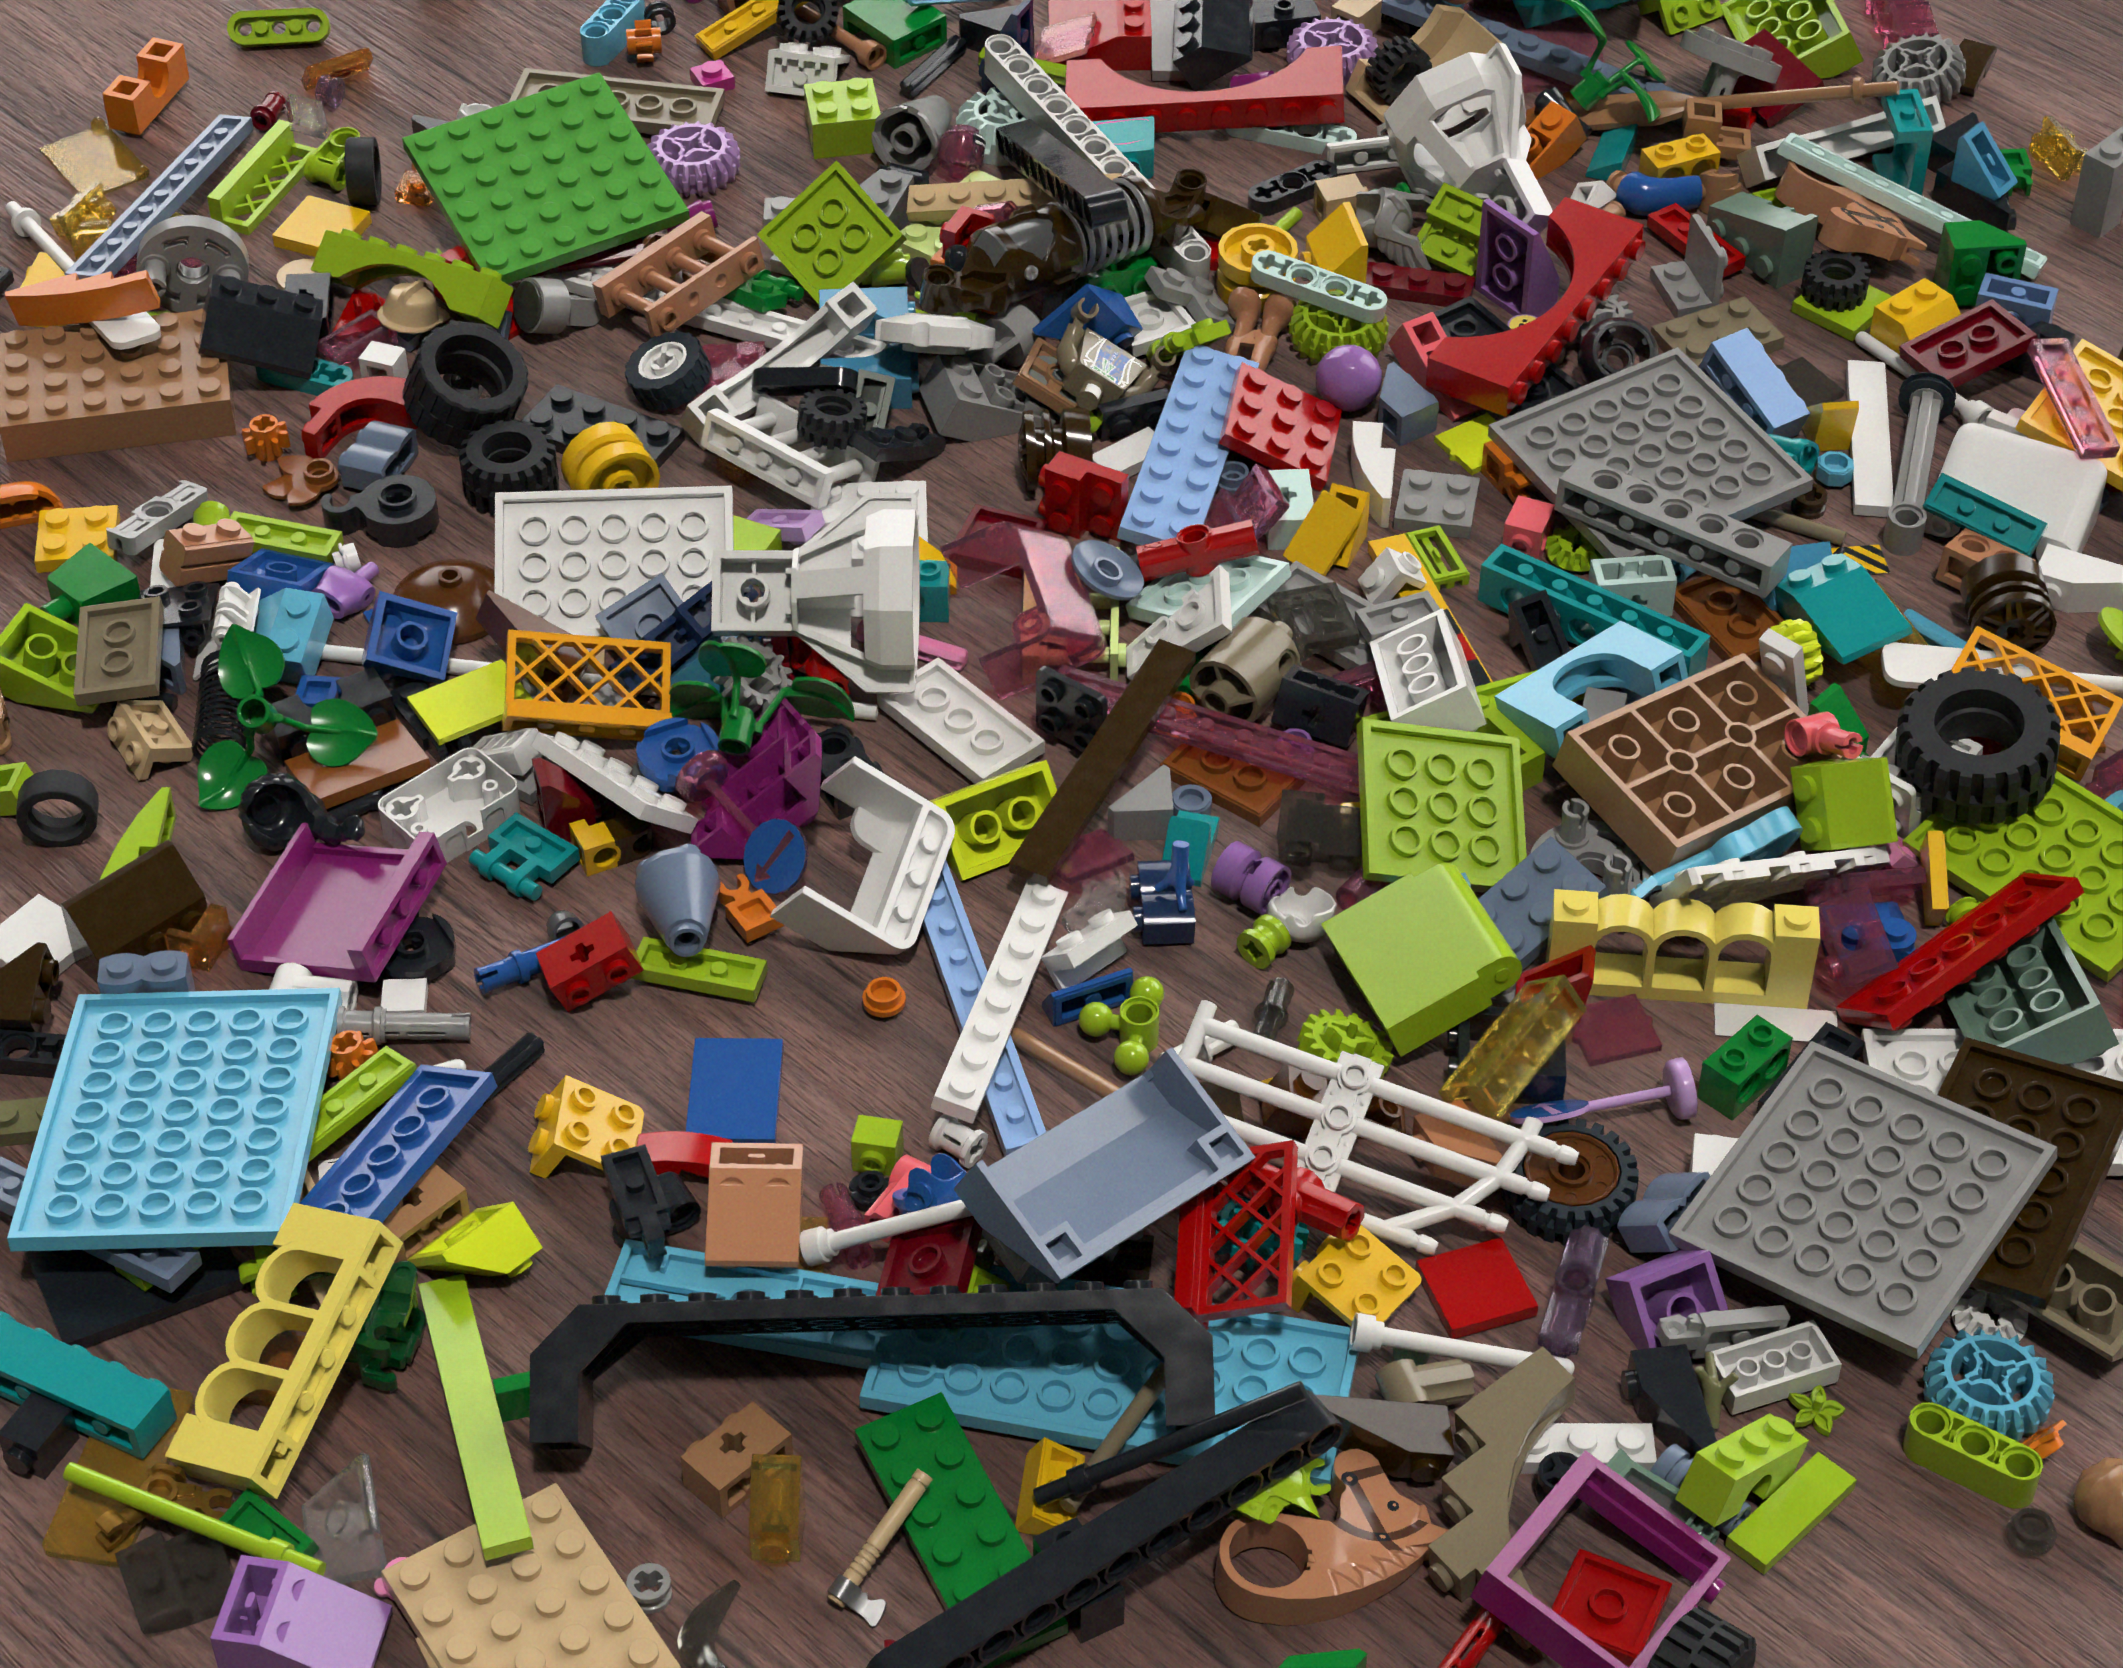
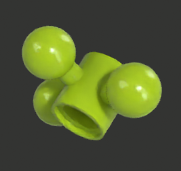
(1136, 1024)

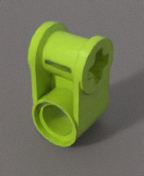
(327, 161)

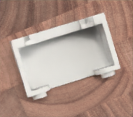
(2030, 477)

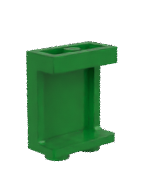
(902, 28)

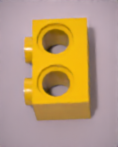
(1680, 157)

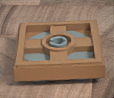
(1043, 379)

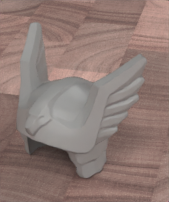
(1387, 221)

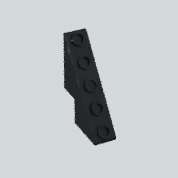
(1957, 197)

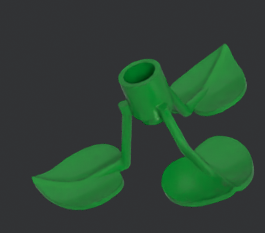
(1596, 86)
(246, 667)
(701, 700)

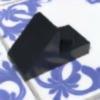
(1536, 629)

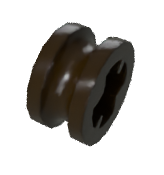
(1811, 504)

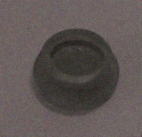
(2031, 1532)

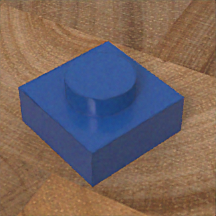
(316, 689)

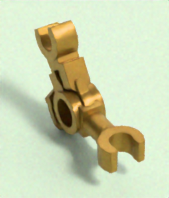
(167, 1483)

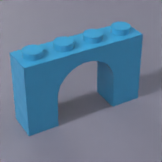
(892, 360)

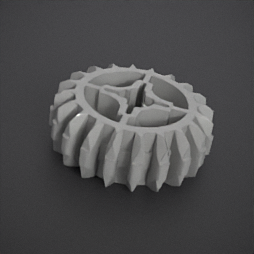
(1922, 64)

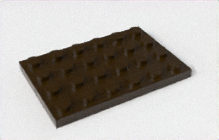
(2063, 1108)

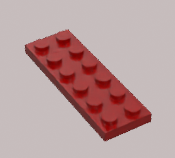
(1960, 951)

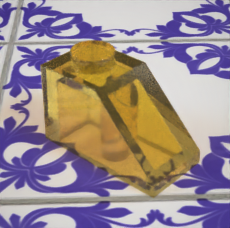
(776, 1508)

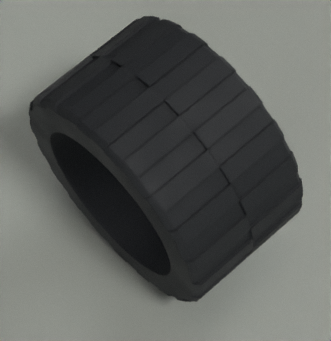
(474, 354)

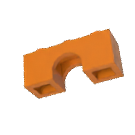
(136, 101)

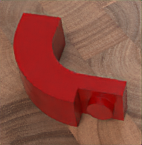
(351, 408)

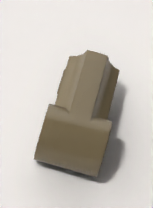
(1429, 1383)

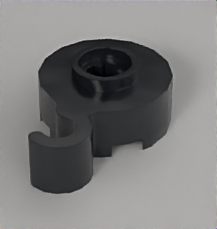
(390, 509)

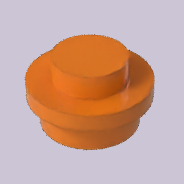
(883, 997)

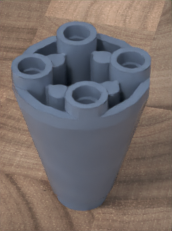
(679, 896)

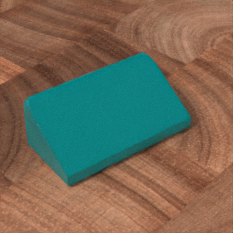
(1613, 152)

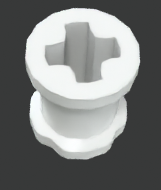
(958, 1140)

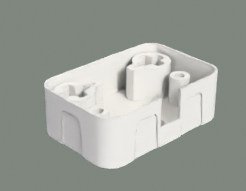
(446, 799)

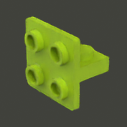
(1682, 14)

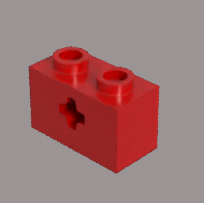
(589, 961)

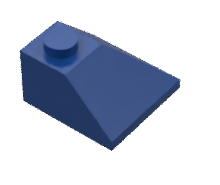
(1113, 322)

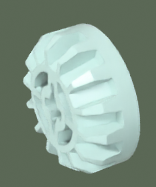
(986, 115)

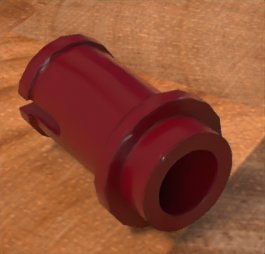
(266, 113)

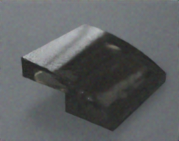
(175, 1580)

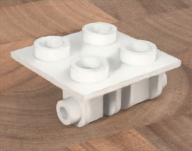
(234, 607)

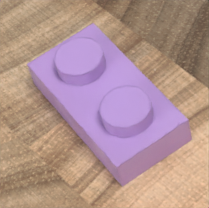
(795, 524)

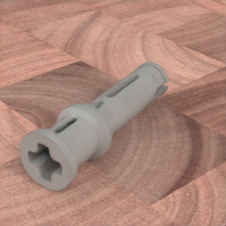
(413, 1026)

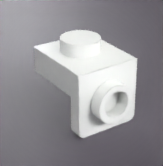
(1389, 575)

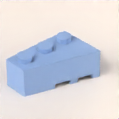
(1755, 383)

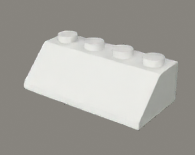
(1427, 676)

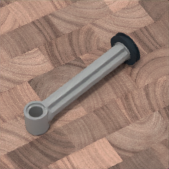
(1925, 401)

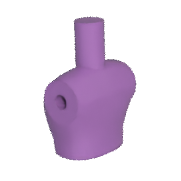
(347, 590)

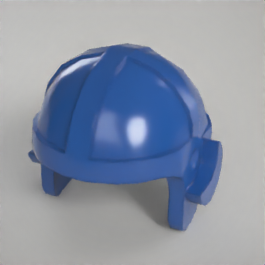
(929, 1188)

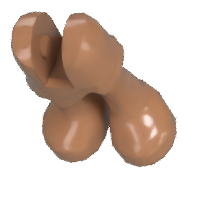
(1245, 310)

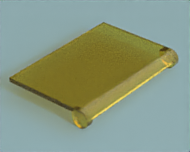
(95, 156)

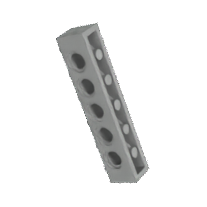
(1673, 526)

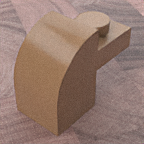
(1706, 118)

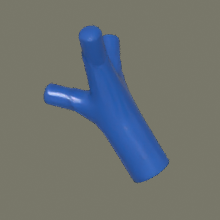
(1178, 873)

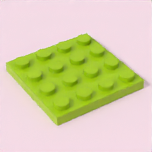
(1438, 801)

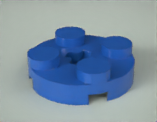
(665, 736)

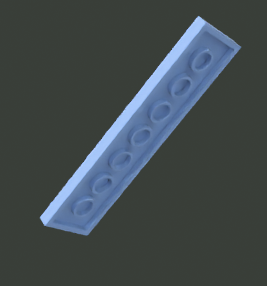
(1184, 453)

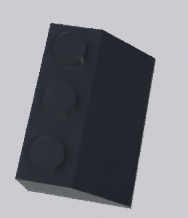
(1211, 38)
(260, 326)

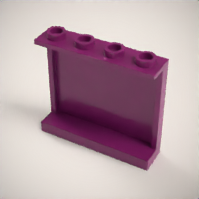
(336, 906)

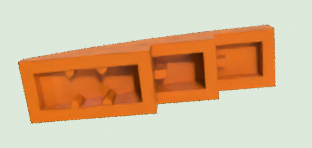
(82, 300)

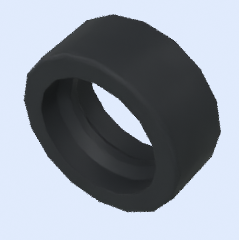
(362, 171)
(61, 786)

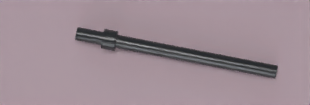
(1084, 1478)

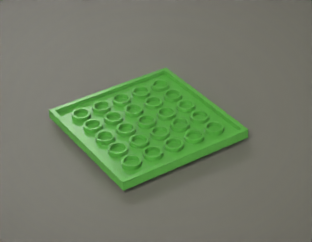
(545, 179)

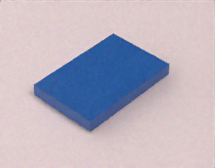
(736, 1088)

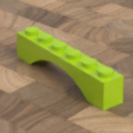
(358, 262)

